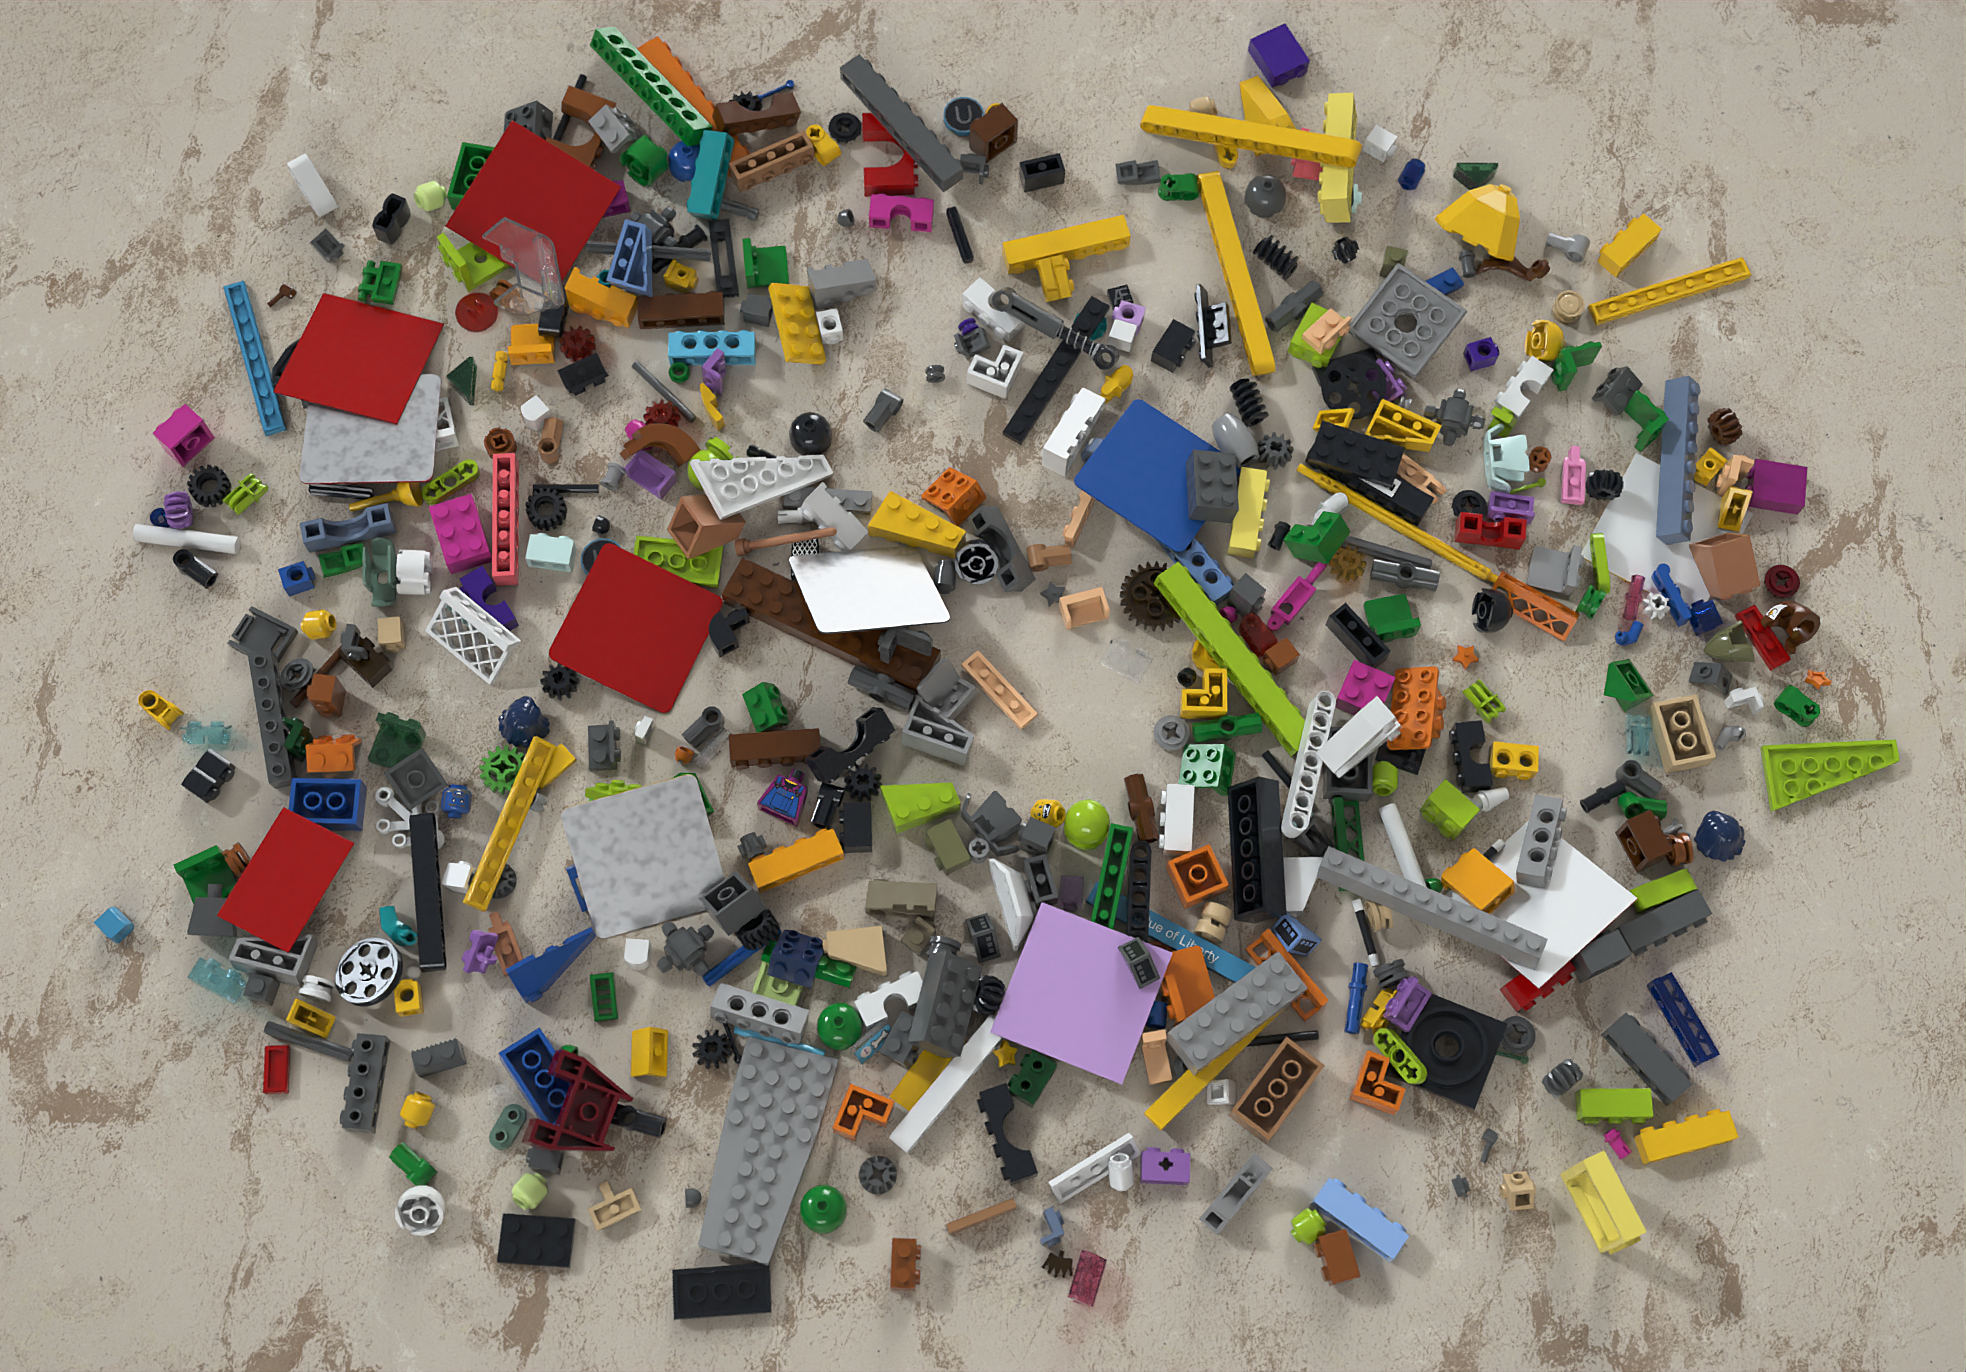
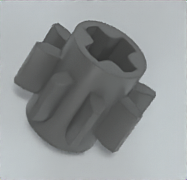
(752, 846)

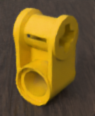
(824, 147)
(162, 711)

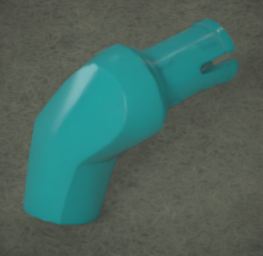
(396, 930)

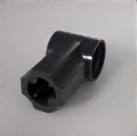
(195, 568)
(828, 800)

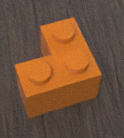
(1372, 1089)
(861, 1105)

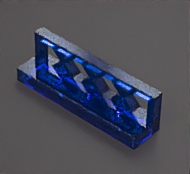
(1678, 1022)

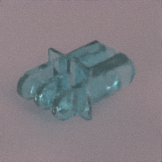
(1638, 737)

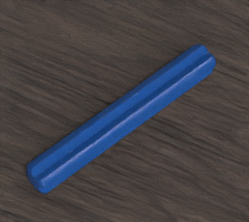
(730, 963)

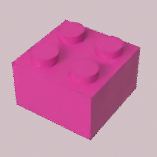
(183, 435)
(1362, 686)

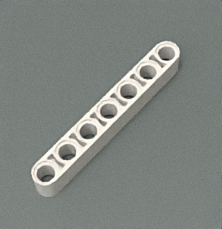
(1302, 770)
(946, 1087)

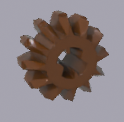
(1724, 426)

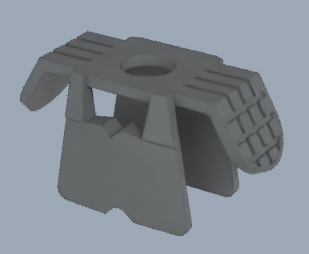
(993, 822)

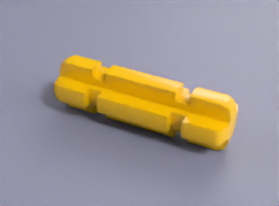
(499, 370)

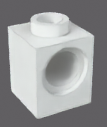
(1380, 143)
(826, 319)

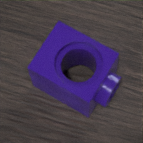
(1475, 359)

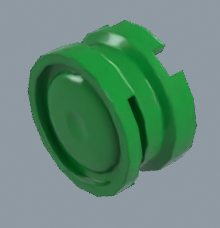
(1590, 601)

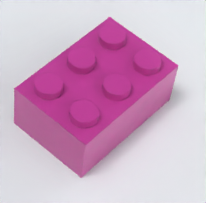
(461, 534)

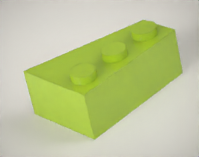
(919, 803)

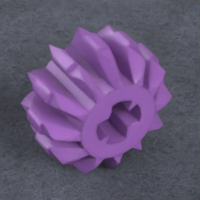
(178, 510)

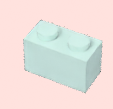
(551, 552)

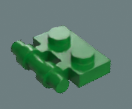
(386, 282)

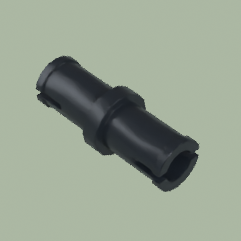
(1603, 796)

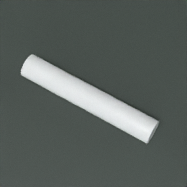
(186, 539)
(1401, 844)

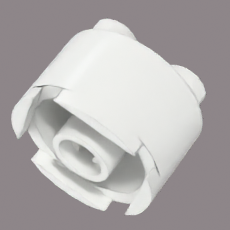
(413, 572)

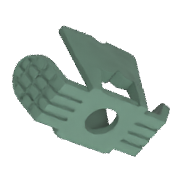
(383, 561)

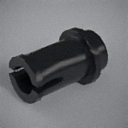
(1279, 534)

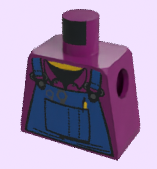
(785, 798)

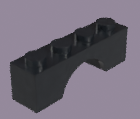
(872, 729)
(1017, 1163)

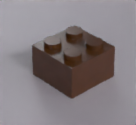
(993, 132)
(1644, 840)

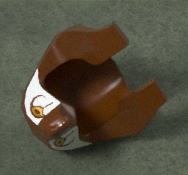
(1796, 620)

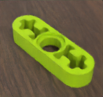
(452, 473)
(1599, 562)
(1409, 1059)

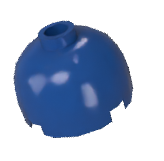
(682, 161)

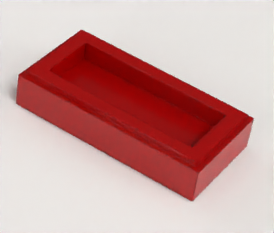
(276, 1069)

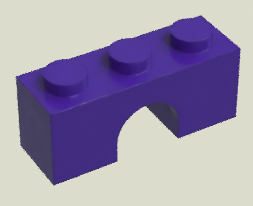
(479, 587)

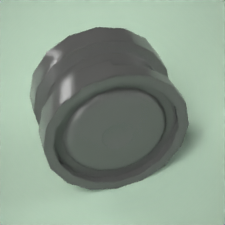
(941, 944)
(1391, 973)

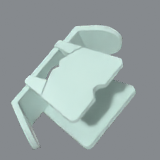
(1504, 462)

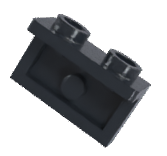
(582, 374)

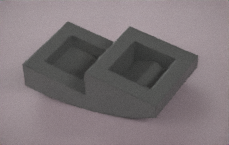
(1138, 174)

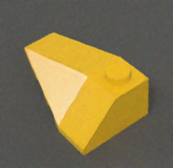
(1262, 106)

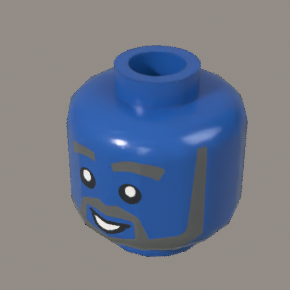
(456, 801)

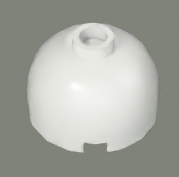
(420, 1210)

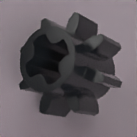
(1345, 250)

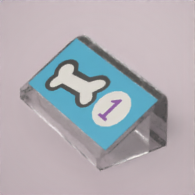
(871, 1042)

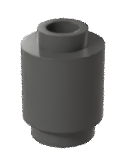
(945, 576)

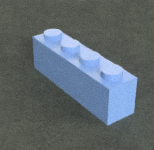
(1359, 1219)

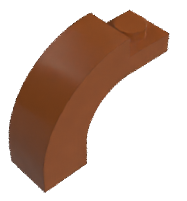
(663, 436)

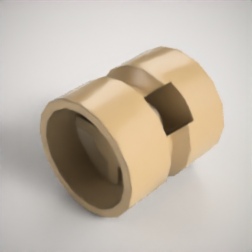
(1212, 925)

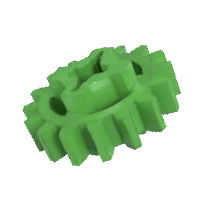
(496, 764)

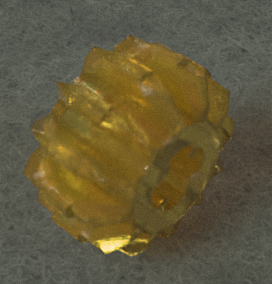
(1354, 560)

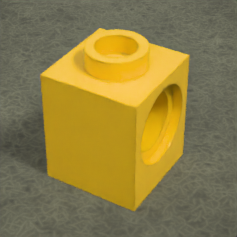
(415, 1005)

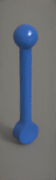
(789, 84)

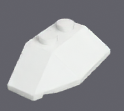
(1014, 901)

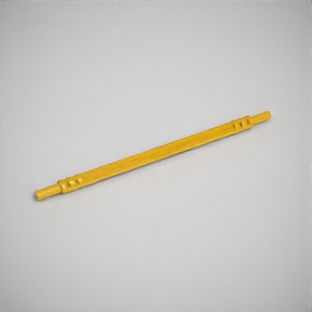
(1400, 525)

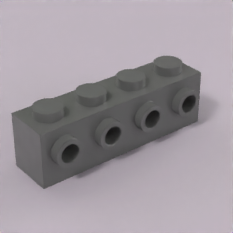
(365, 1083)

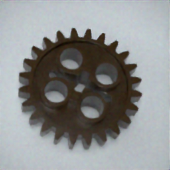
(1141, 607)

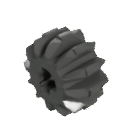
(1276, 444)
(1562, 1078)

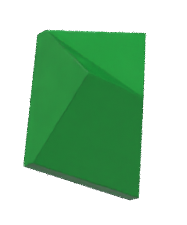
(1626, 684)

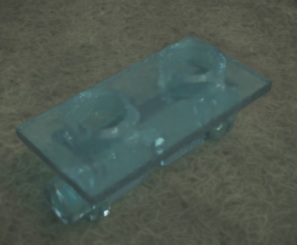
(196, 732)

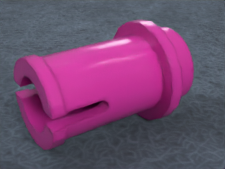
(1617, 1143)

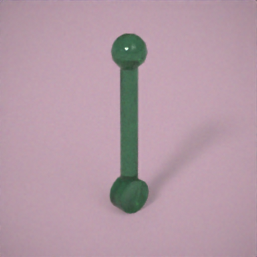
(1523, 1059)

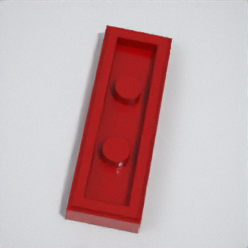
(1763, 638)

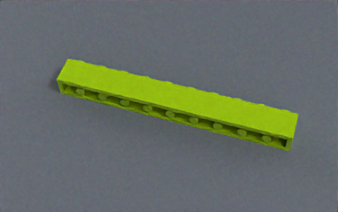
(1231, 654)

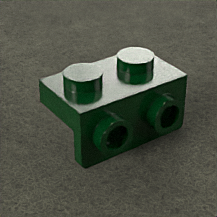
(297, 738)

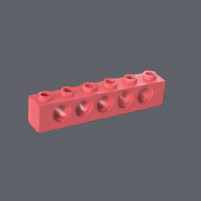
(505, 520)

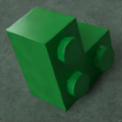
(1319, 541)

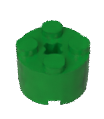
(645, 161)

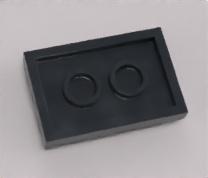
(536, 1240)

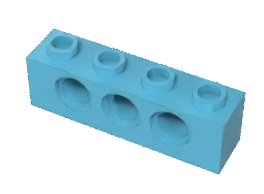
(742, 355)

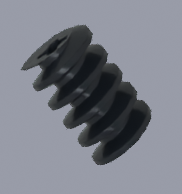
(1276, 257)
(1247, 402)

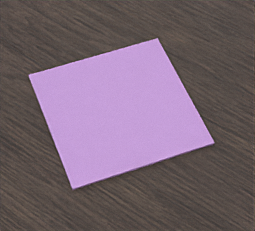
(1078, 995)

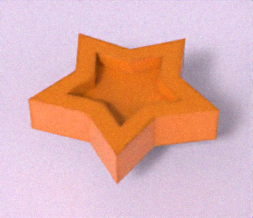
(1465, 656)
(1817, 679)

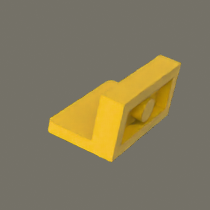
(649, 1052)

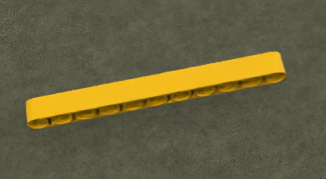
(1251, 136)
(1236, 274)

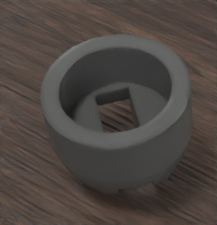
(846, 218)
(692, 1197)

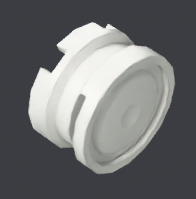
(317, 989)

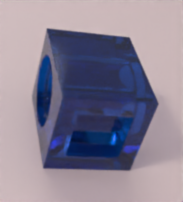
(1704, 617)

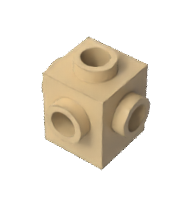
(1518, 1191)

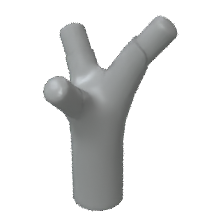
(1673, 829)

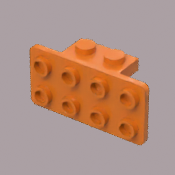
(1417, 707)
(1186, 984)

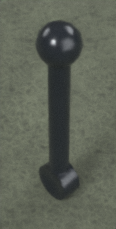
(737, 1058)

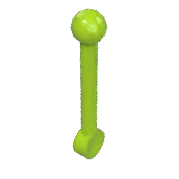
(1541, 483)

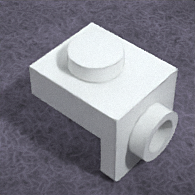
(1751, 696)

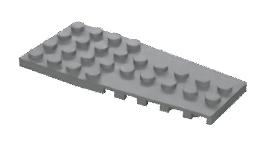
(764, 1147)

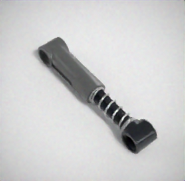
(1052, 326)

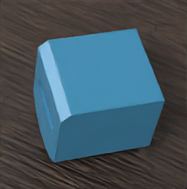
(114, 924)

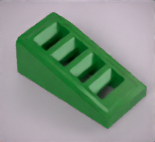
(599, 977)

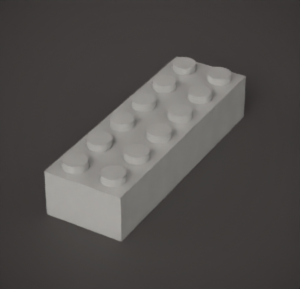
(1235, 1013)

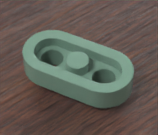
(507, 1126)

